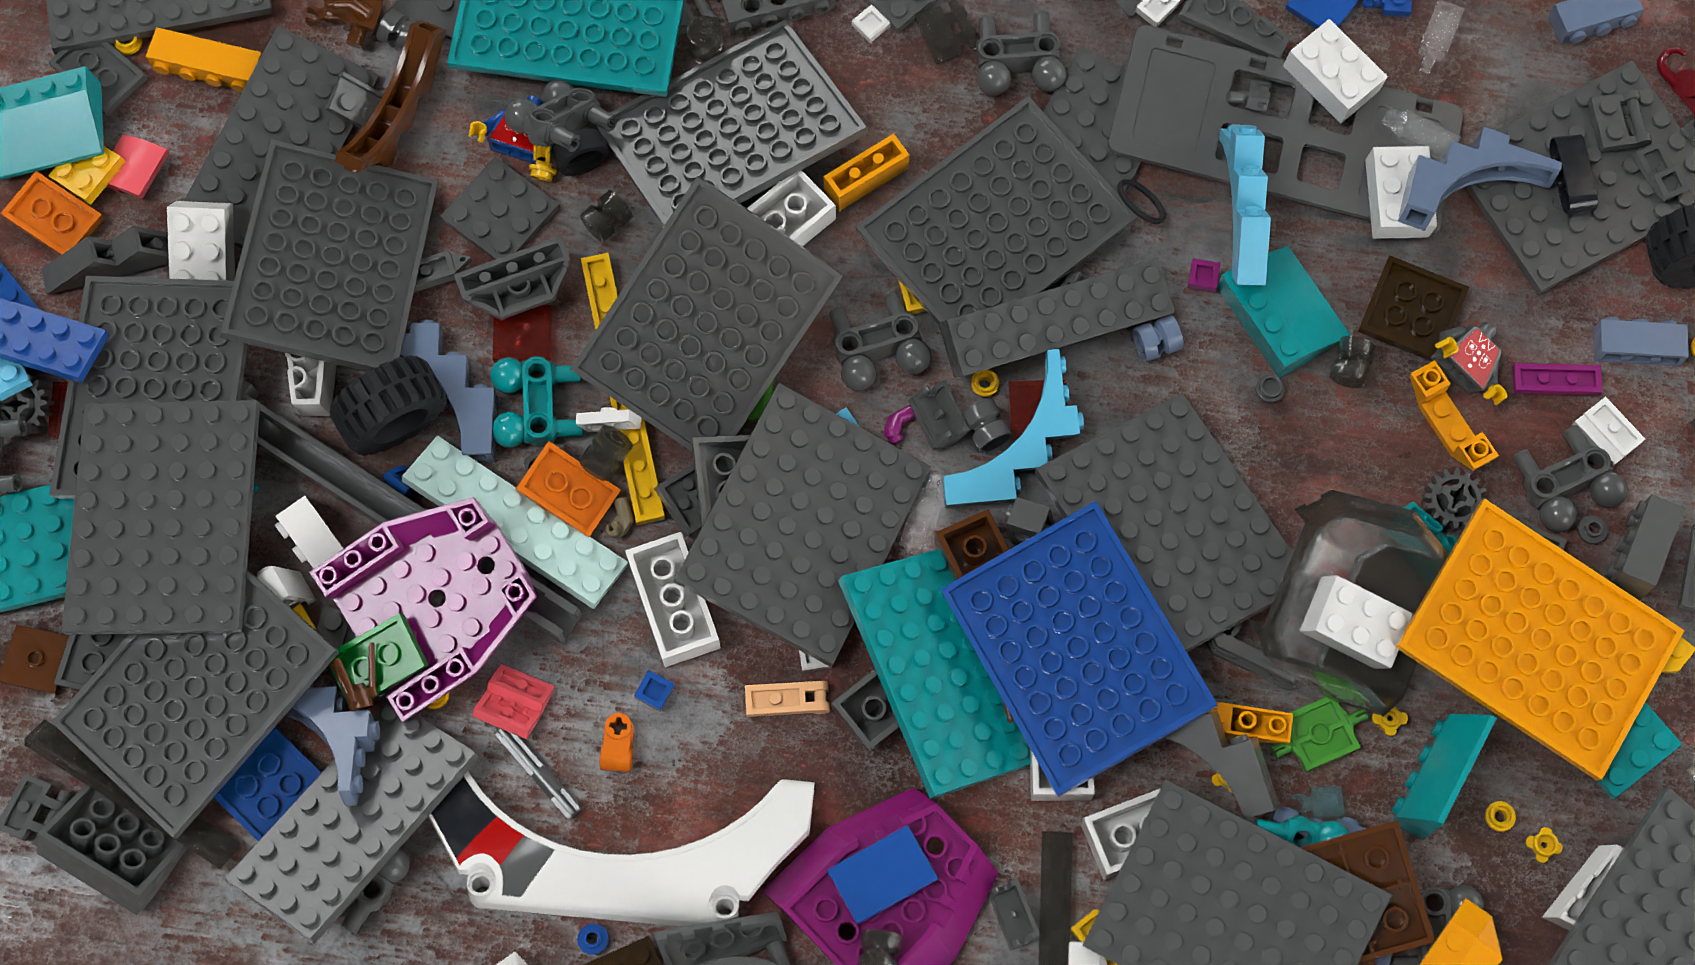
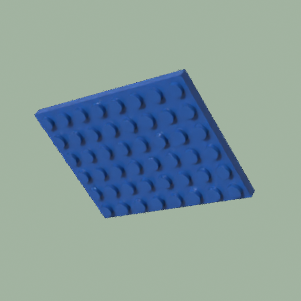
(1078, 648)

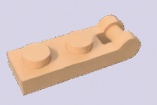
(786, 698)

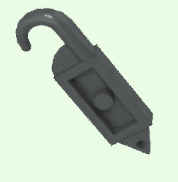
(439, 269)

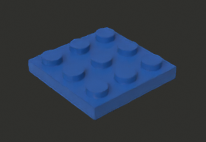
(267, 784)

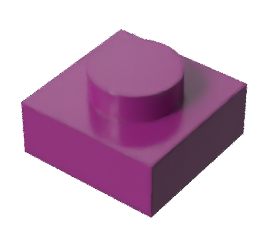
(1204, 275)

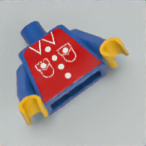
(509, 143)

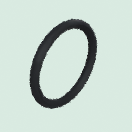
(1146, 192)

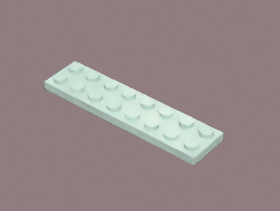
(536, 536)

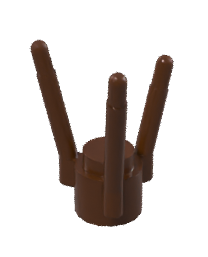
(357, 695)

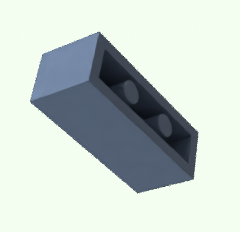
(1583, 18)
(1640, 342)

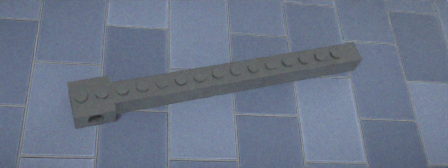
(380, 502)

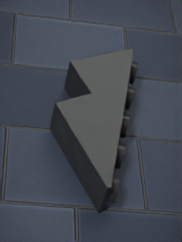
(126, 254)

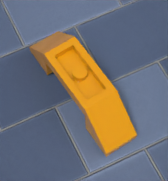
(1446, 421)

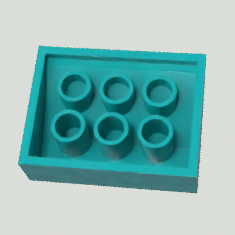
(50, 122)
(1285, 316)
(1441, 772)

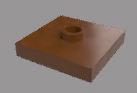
(33, 659)

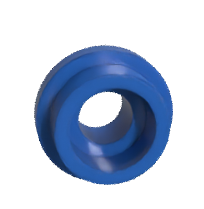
(599, 946)

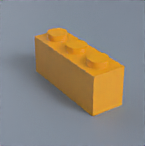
(866, 172)

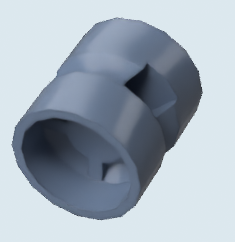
(1158, 338)

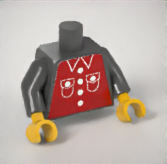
(1471, 359)

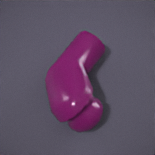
(894, 424)

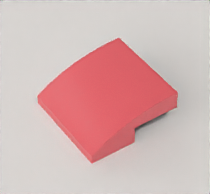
(141, 165)
(513, 701)

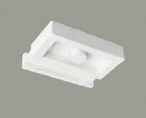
(1609, 430)

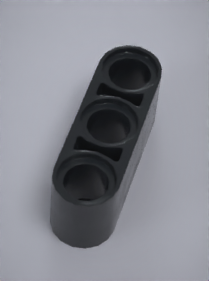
(1575, 179)

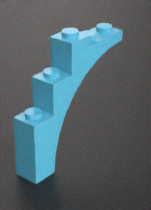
(1251, 222)
(1052, 420)

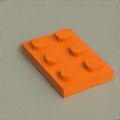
(51, 214)
(567, 490)

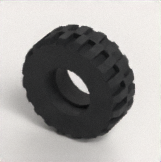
(1672, 248)

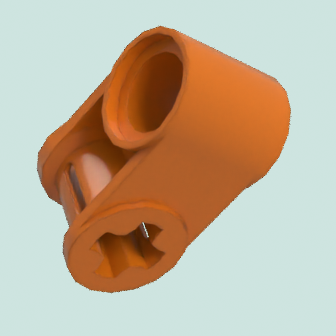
(616, 749)

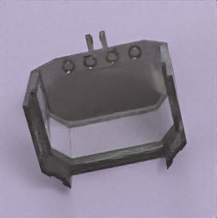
(1374, 548)

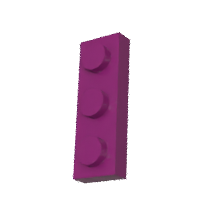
(1557, 379)

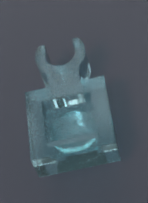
(1323, 802)

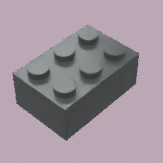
(1645, 545)

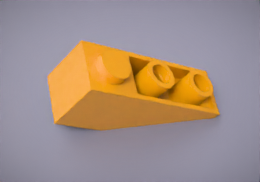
(1264, 724)

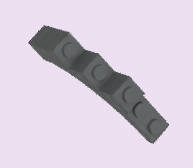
(1239, 763)

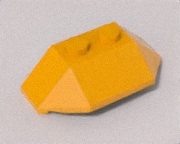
(1466, 939)

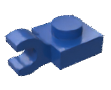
(1397, 8)

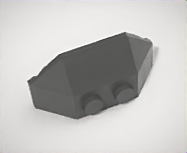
(516, 280)

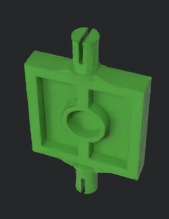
(1321, 734)

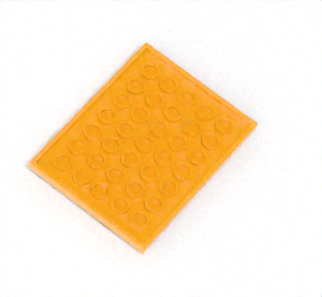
(1540, 639)

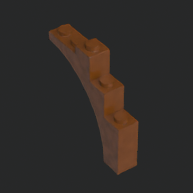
(397, 108)

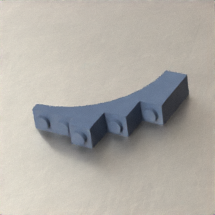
(1487, 160)
(473, 406)
(345, 732)

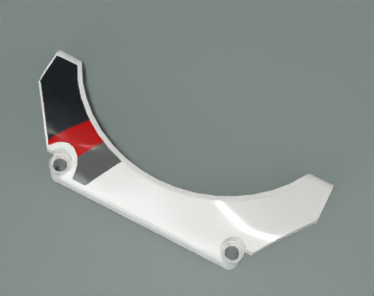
(659, 888)

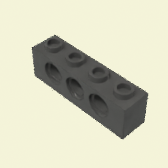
(767, 15)

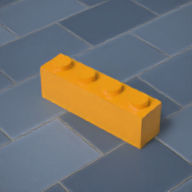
(201, 59)

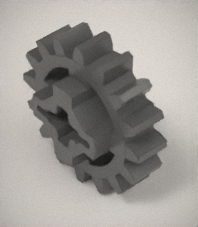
(35, 409)
(1444, 496)

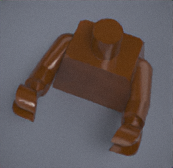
(356, 15)

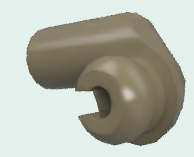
(623, 521)

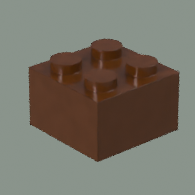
(970, 543)

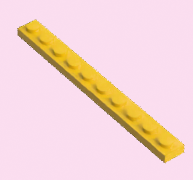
(639, 462)

